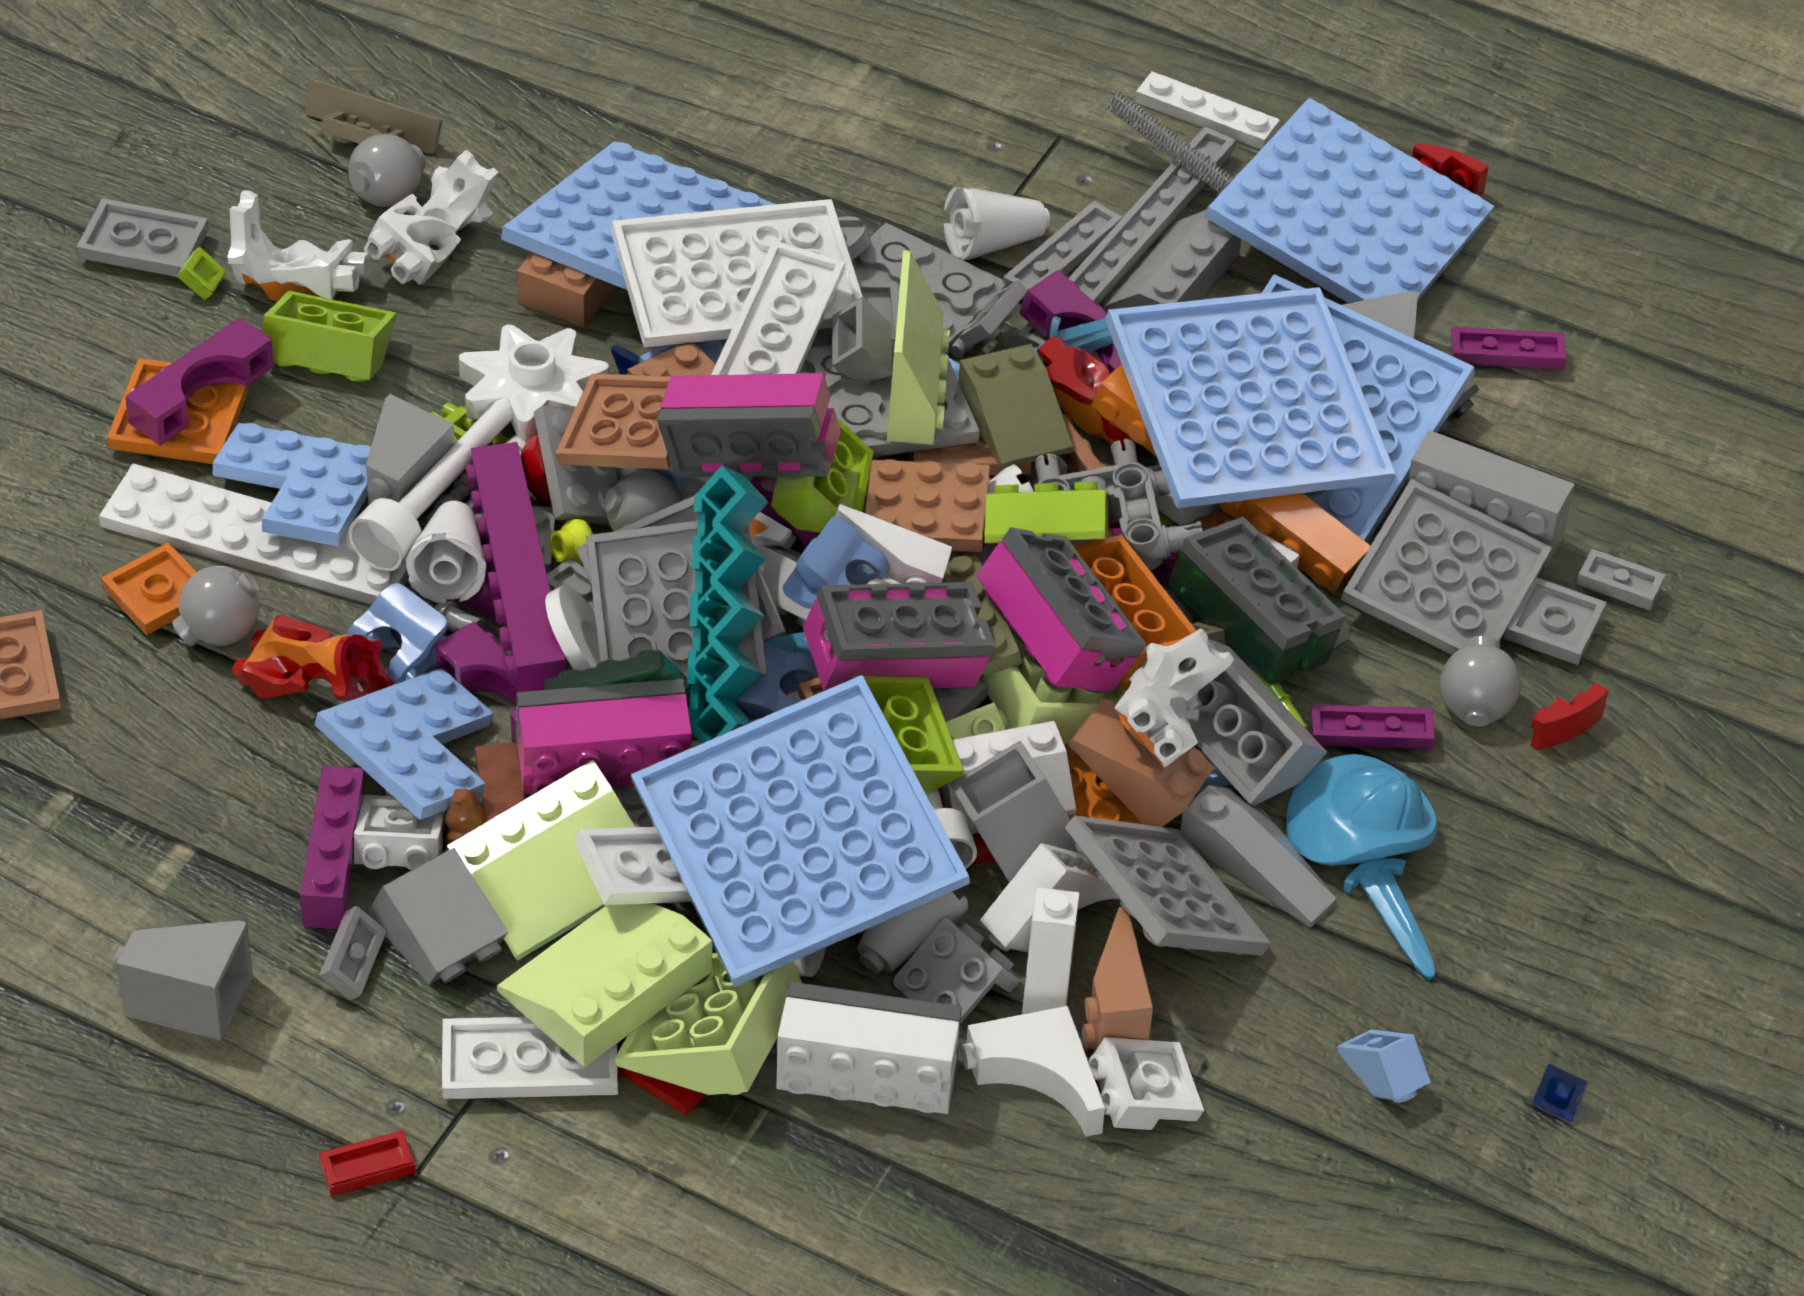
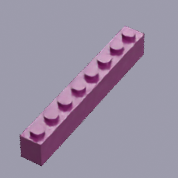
(516, 563)

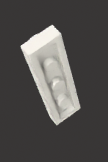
(1207, 110)

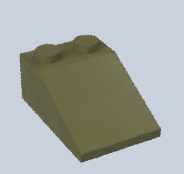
(1014, 405)

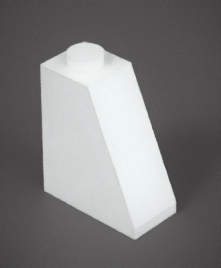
(1050, 950)

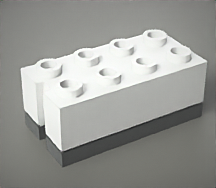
(868, 1047)

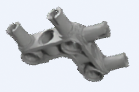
(1131, 499)

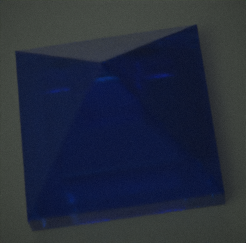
(624, 358)
(1560, 1092)

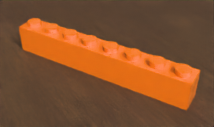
(1324, 545)

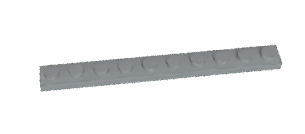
(1141, 226)

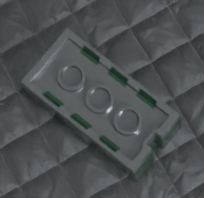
(1259, 598)

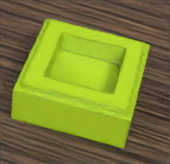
(201, 273)

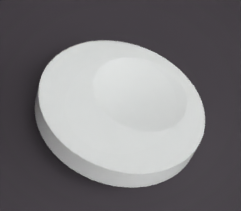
(573, 627)

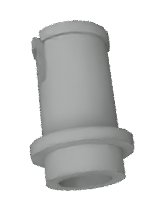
(457, 618)

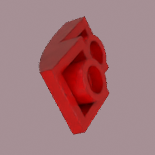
(1455, 165)
(1567, 720)

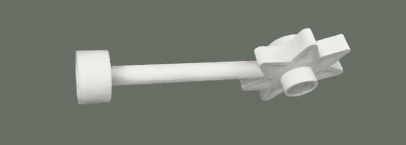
(505, 389)

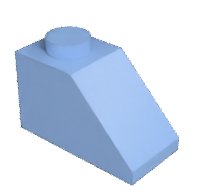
(1386, 1063)

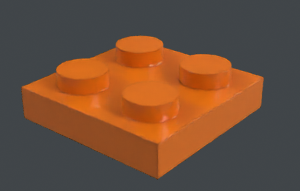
(150, 587)

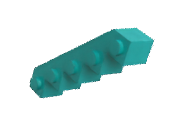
(718, 608)

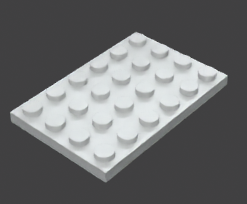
(698, 267)

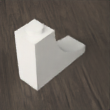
(1050, 868)
(1041, 1054)

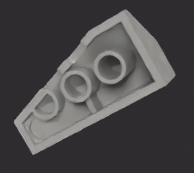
(1255, 852)

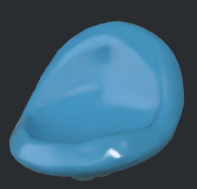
(1358, 812)

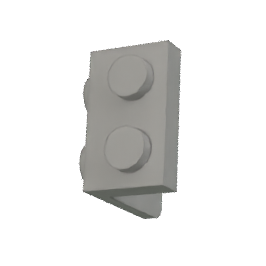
(954, 969)

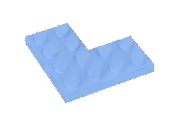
(317, 479)
(401, 735)

